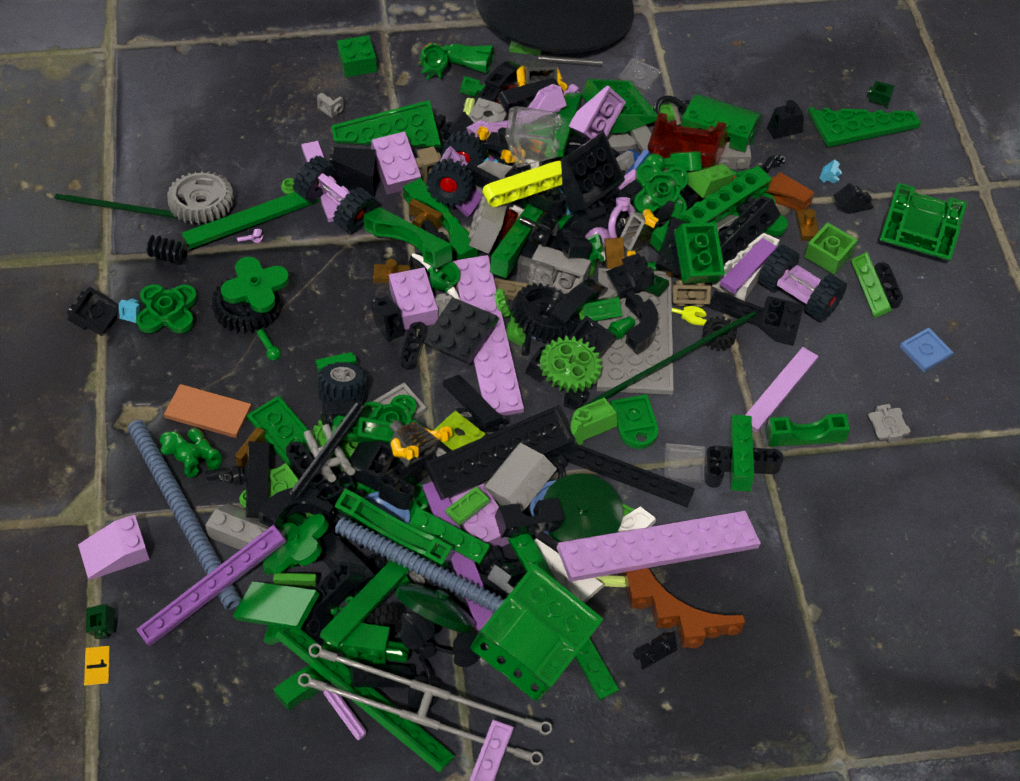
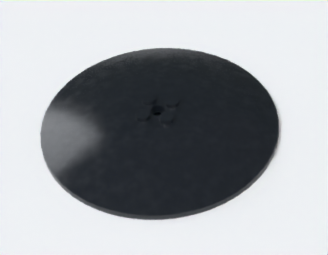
(559, 24)

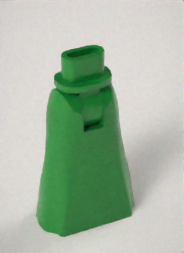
(473, 57)

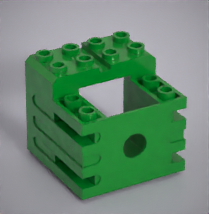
(536, 632)

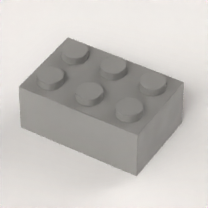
(486, 225)

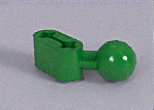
(687, 160)

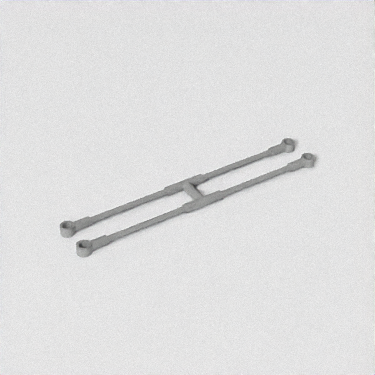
(429, 692)

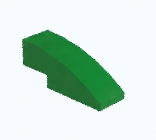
(366, 430)
(290, 691)

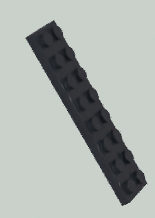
(482, 458)

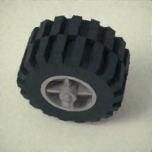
(342, 382)

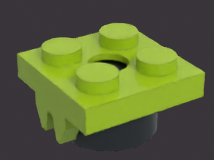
(462, 432)

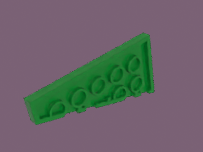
(414, 120)
(859, 124)

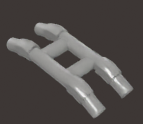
(339, 459)

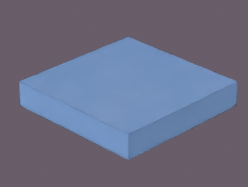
(926, 349)

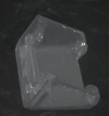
(532, 135)

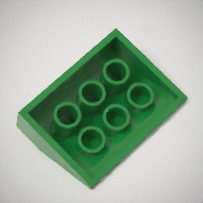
(636, 109)

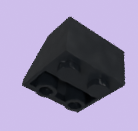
(781, 319)
(371, 462)

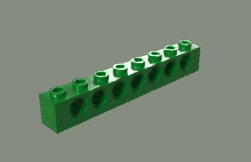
(721, 203)

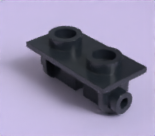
(662, 647)

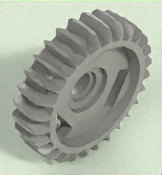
(196, 186)

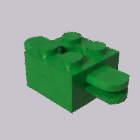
(370, 646)

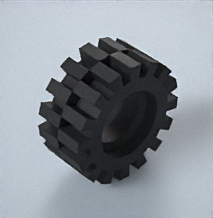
(722, 341)
(387, 617)

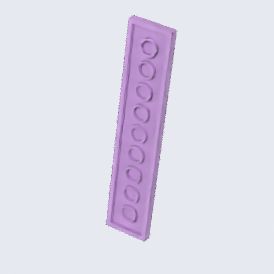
(494, 359)
(657, 546)

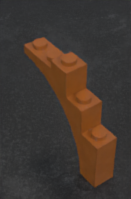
(789, 192)
(668, 611)

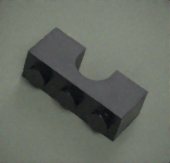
(514, 522)

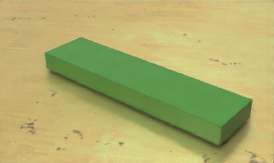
(871, 285)

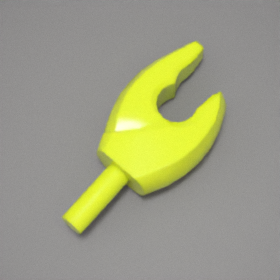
(689, 314)

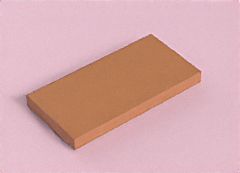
(208, 411)

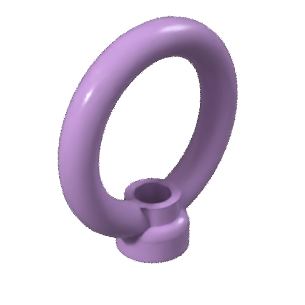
(622, 204)

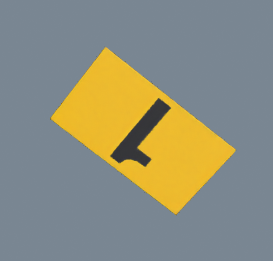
(96, 665)

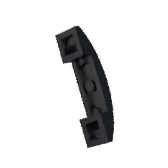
(576, 299)

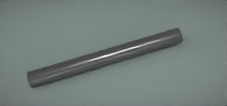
(568, 60)

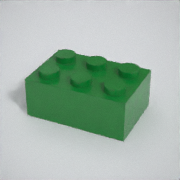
(699, 253)

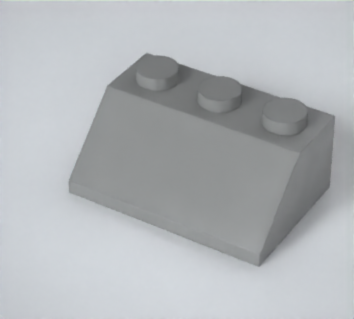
(568, 271)
(520, 477)
(232, 527)

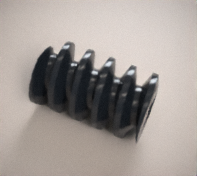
(167, 249)

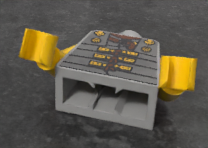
(639, 230)

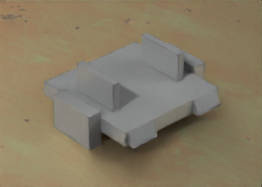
(889, 423)

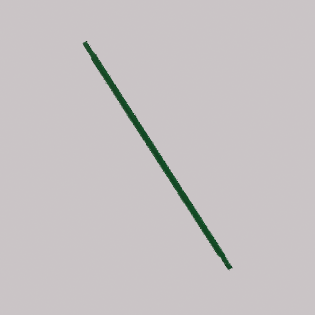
(119, 206)
(673, 358)

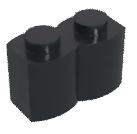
(573, 243)

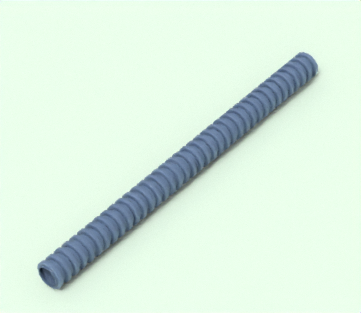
(180, 507)
(418, 564)

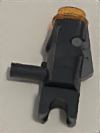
(543, 228)

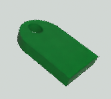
(634, 420)

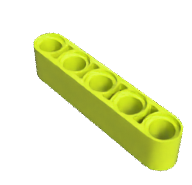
(523, 184)

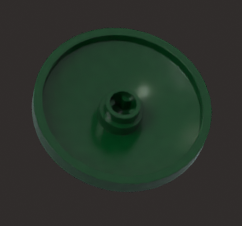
(587, 505)
(435, 607)

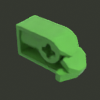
(593, 420)

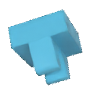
(831, 172)
(129, 310)

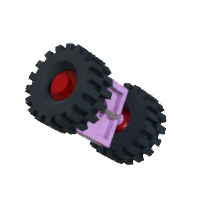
(448, 177)
(317, 179)
(818, 294)

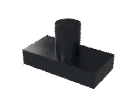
(497, 141)

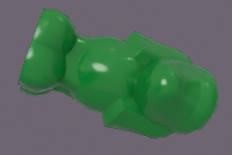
(188, 452)

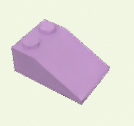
(598, 114)
(113, 548)

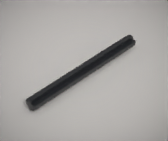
(327, 451)

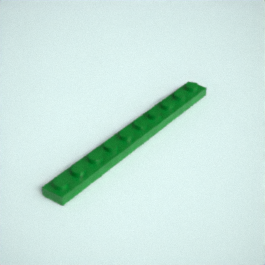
(587, 657)
(339, 676)

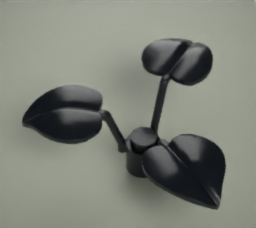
(415, 636)

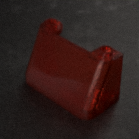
(670, 138)

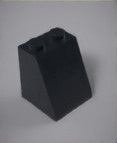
(355, 168)

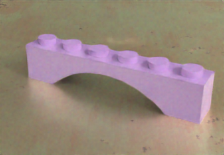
(547, 99)

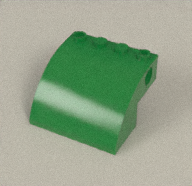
(740, 122)
(923, 222)

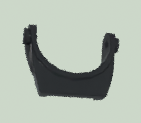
(665, 211)

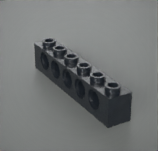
(747, 227)

